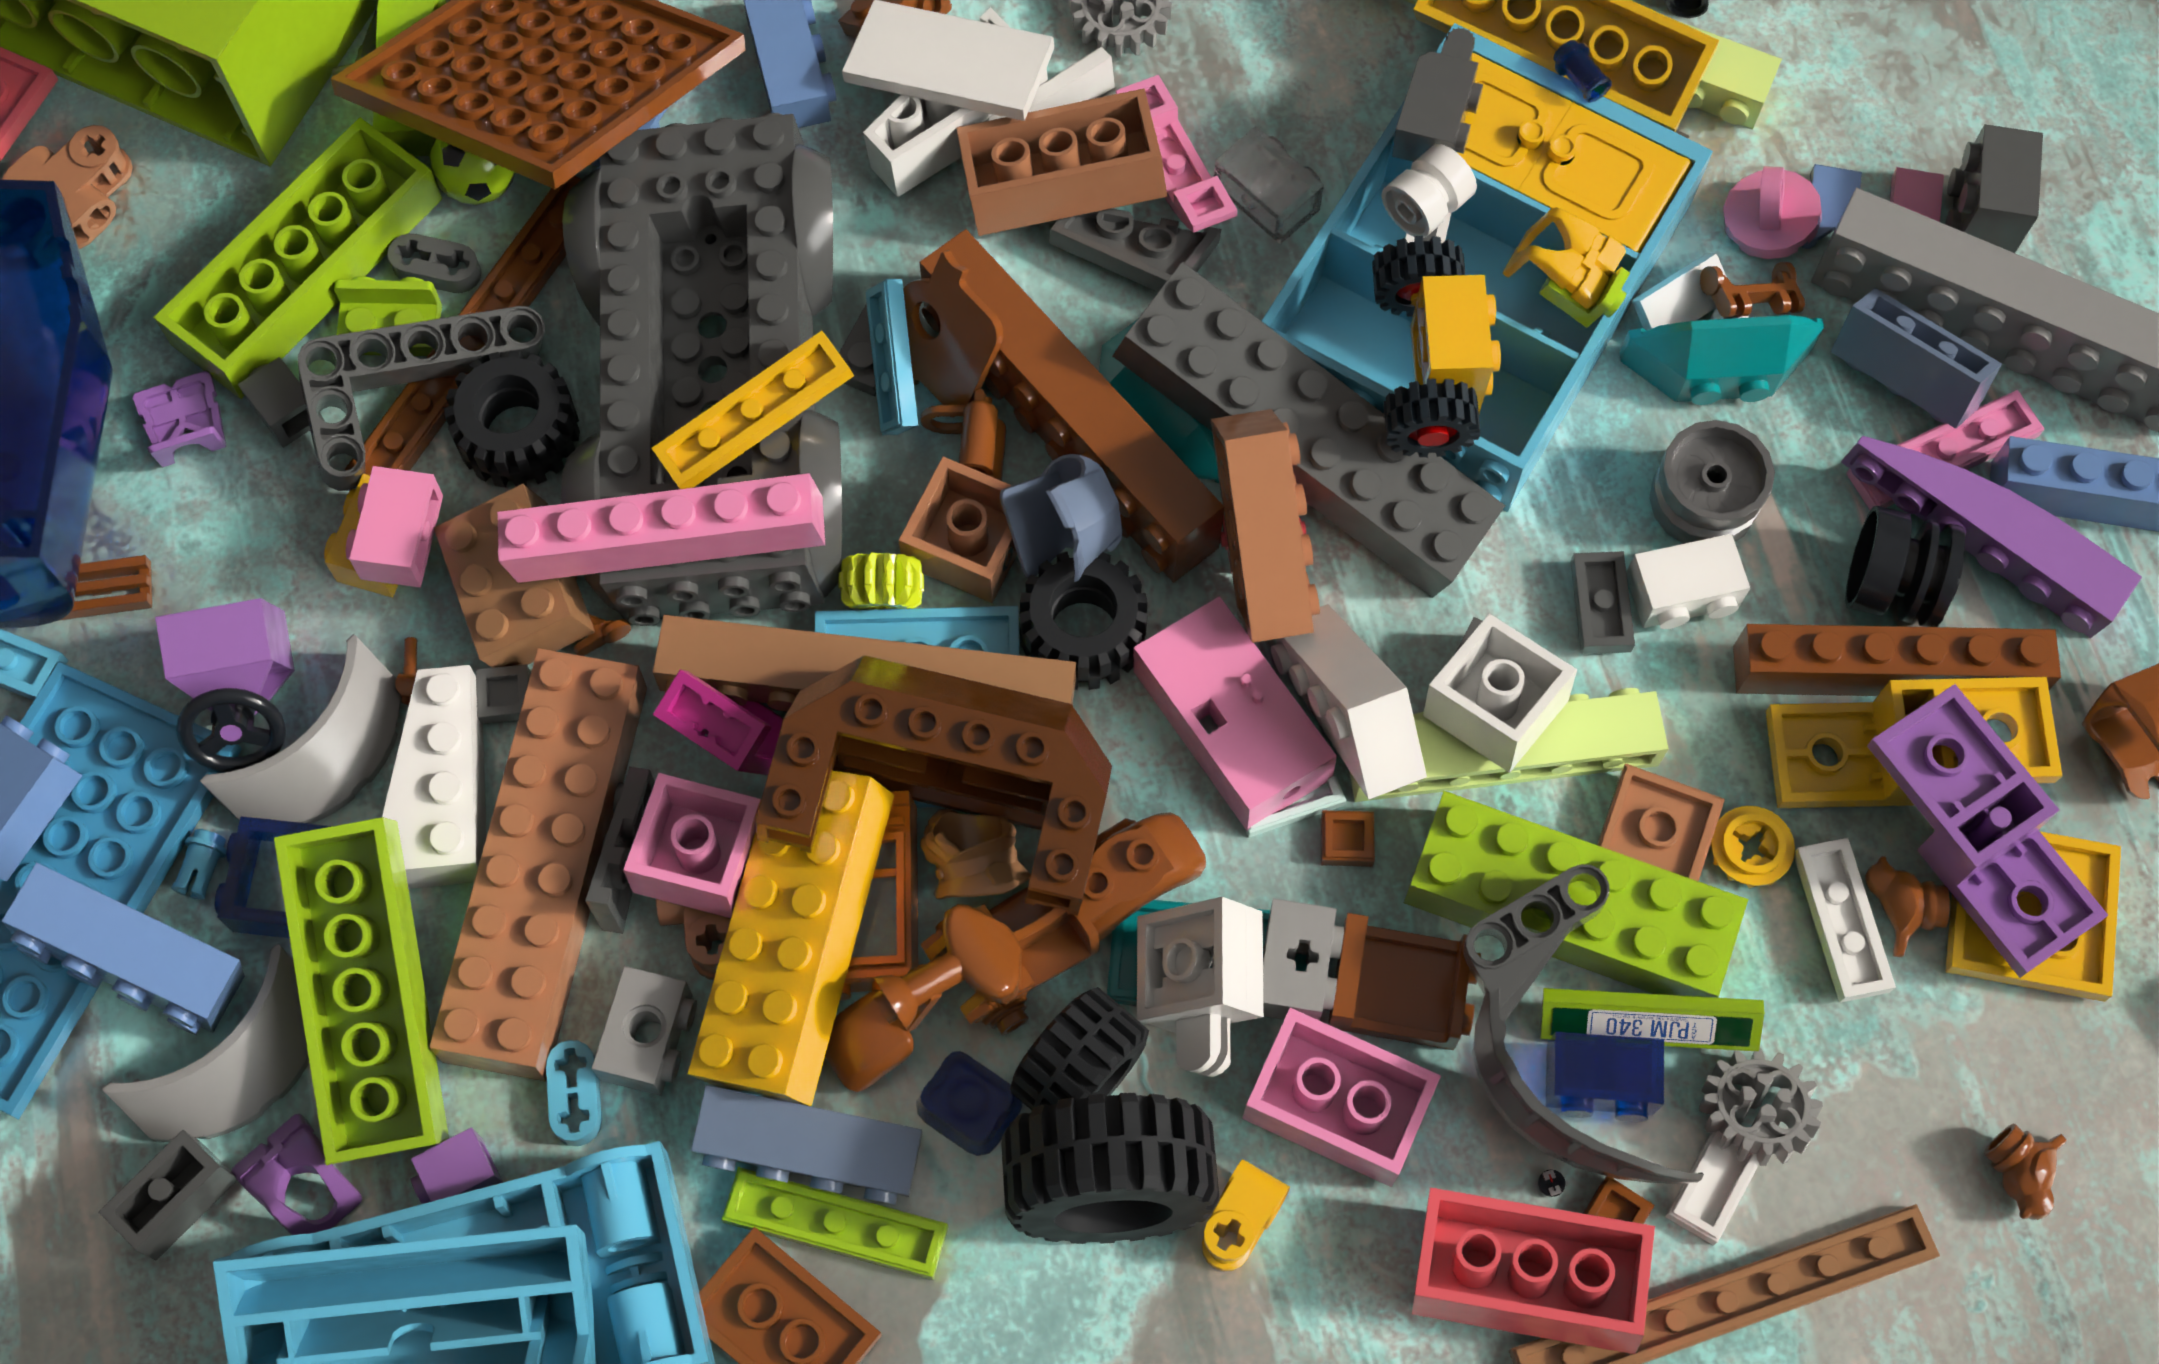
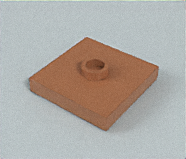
(1660, 822)

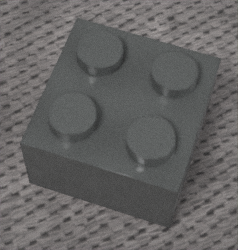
(1997, 186)

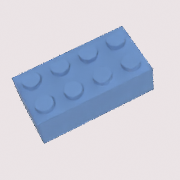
(124, 948)

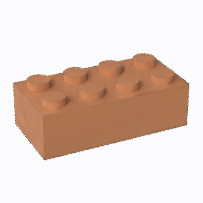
(1062, 162)
(1264, 525)

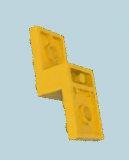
(1850, 727)

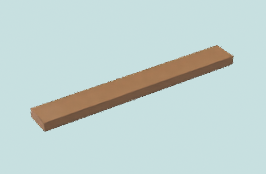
(1759, 1290)

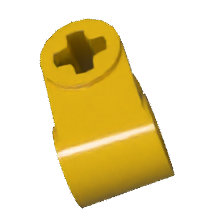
(1245, 1209)

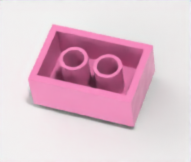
(1341, 1097)

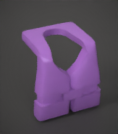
(179, 408)
(290, 1152)

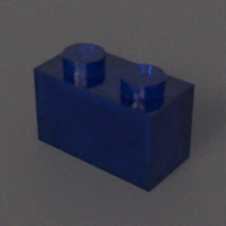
(1605, 1075)

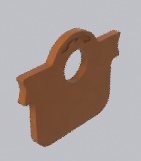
(968, 336)

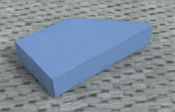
(1835, 192)

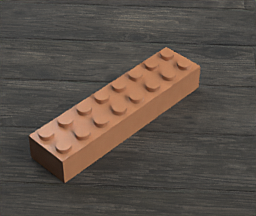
(538, 865)

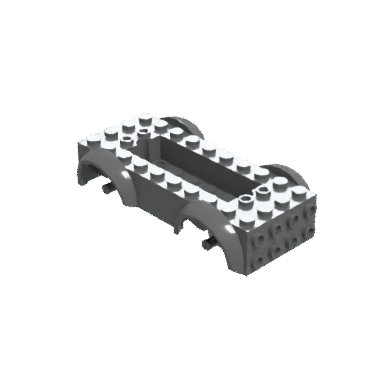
(656, 242)

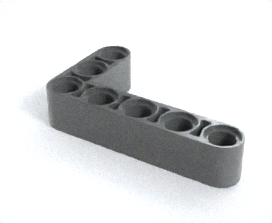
(399, 368)

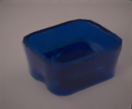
(968, 1104)

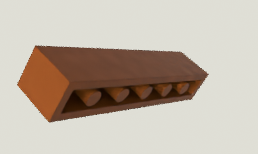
(1865, 658)

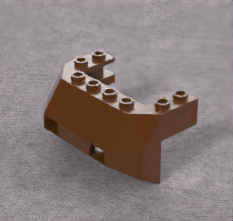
(950, 748)

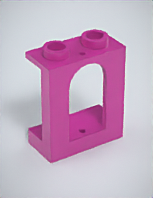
(736, 734)

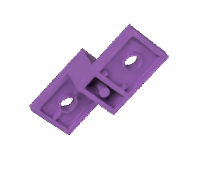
(1987, 830)

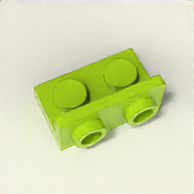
(386, 303)

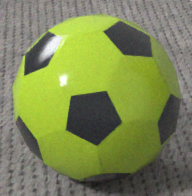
(467, 175)

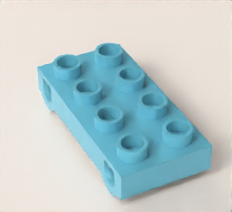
(634, 1235)

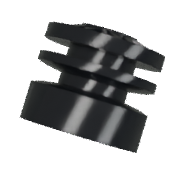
(1916, 570)

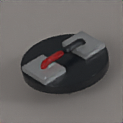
(1551, 1183)

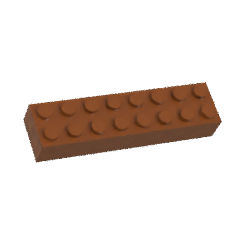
(1084, 415)

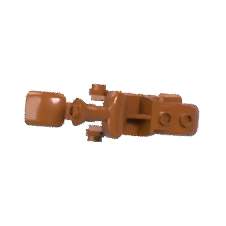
(1012, 948)

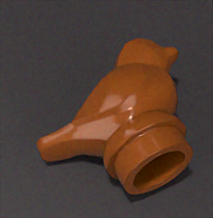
(1907, 902)
(2026, 1169)

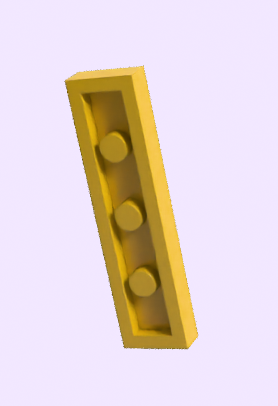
(753, 411)

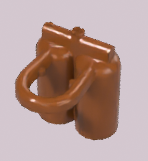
(981, 432)

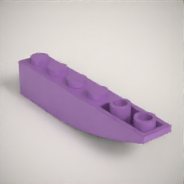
(2003, 532)

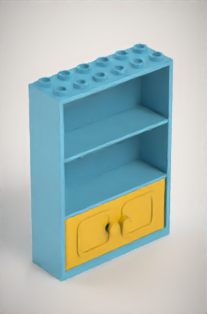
(1530, 152)

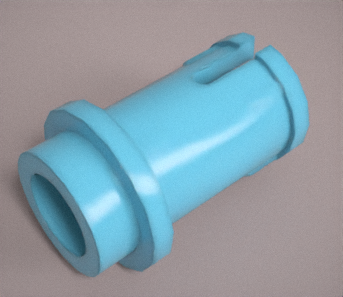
(200, 861)

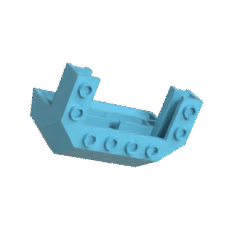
(415, 1302)

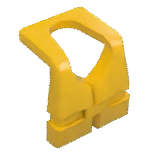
(1583, 264)

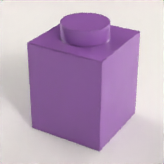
(454, 1168)

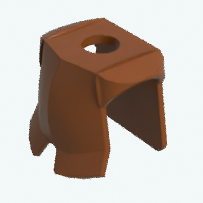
(2128, 728)

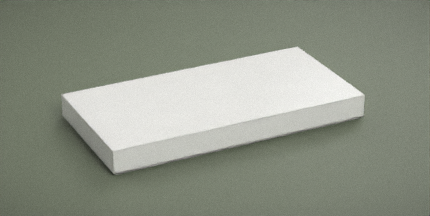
(948, 59)

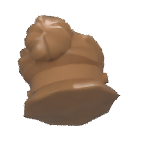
(972, 854)

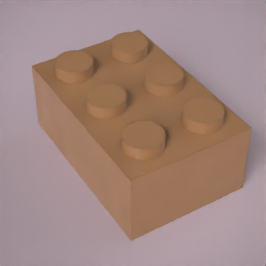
(502, 615)

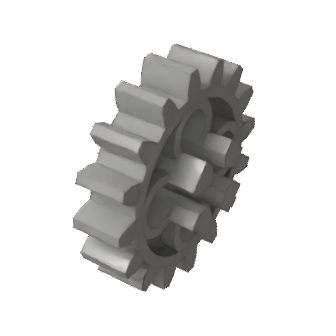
(1096, 22)
(1790, 1106)

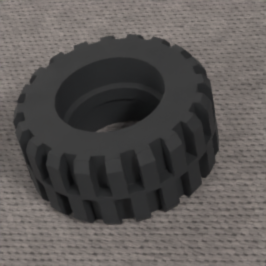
(1109, 1168)

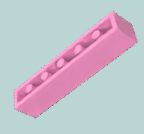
(661, 528)

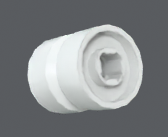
(1429, 190)

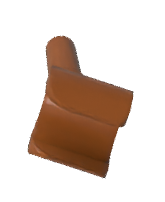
(405, 681)

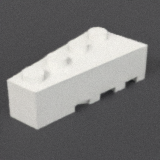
(920, 135)
(1355, 702)
(440, 780)

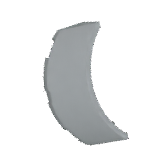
(330, 759)
(236, 1077)

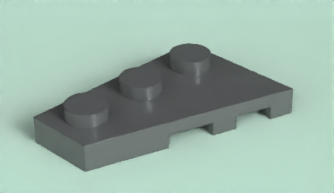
(1133, 247)

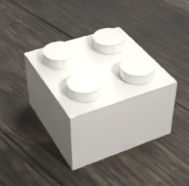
(1499, 692)

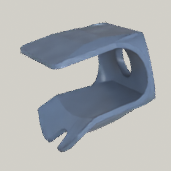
(1062, 510)

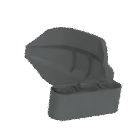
(1503, 987)

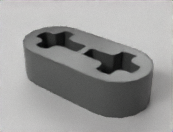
(434, 262)

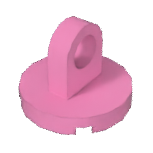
(1772, 213)

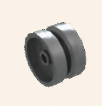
(1711, 482)

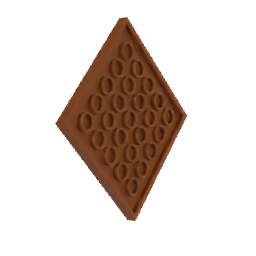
(539, 79)

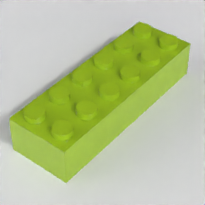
(284, 265)
(1650, 934)
(361, 990)

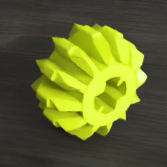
(881, 581)

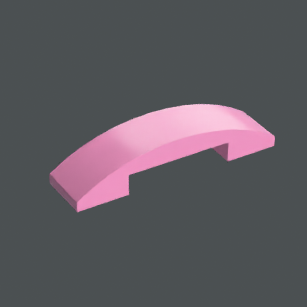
(1190, 189)

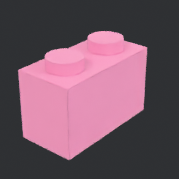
(394, 526)

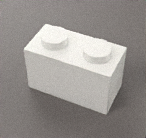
(1687, 582)

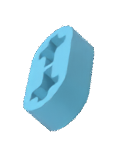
(560, 1093)

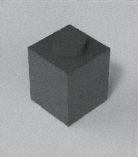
(277, 400)

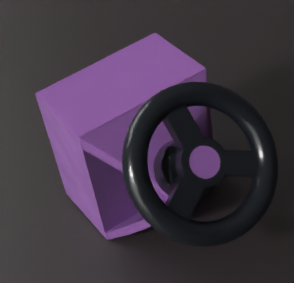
(233, 665)

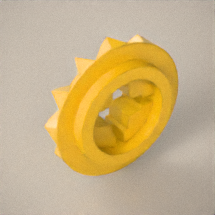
(1776, 846)

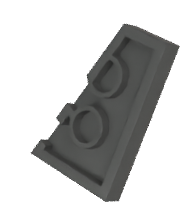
(609, 890)

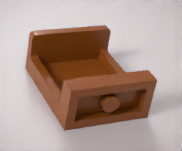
(1402, 986)

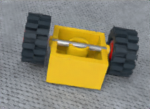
(1449, 345)

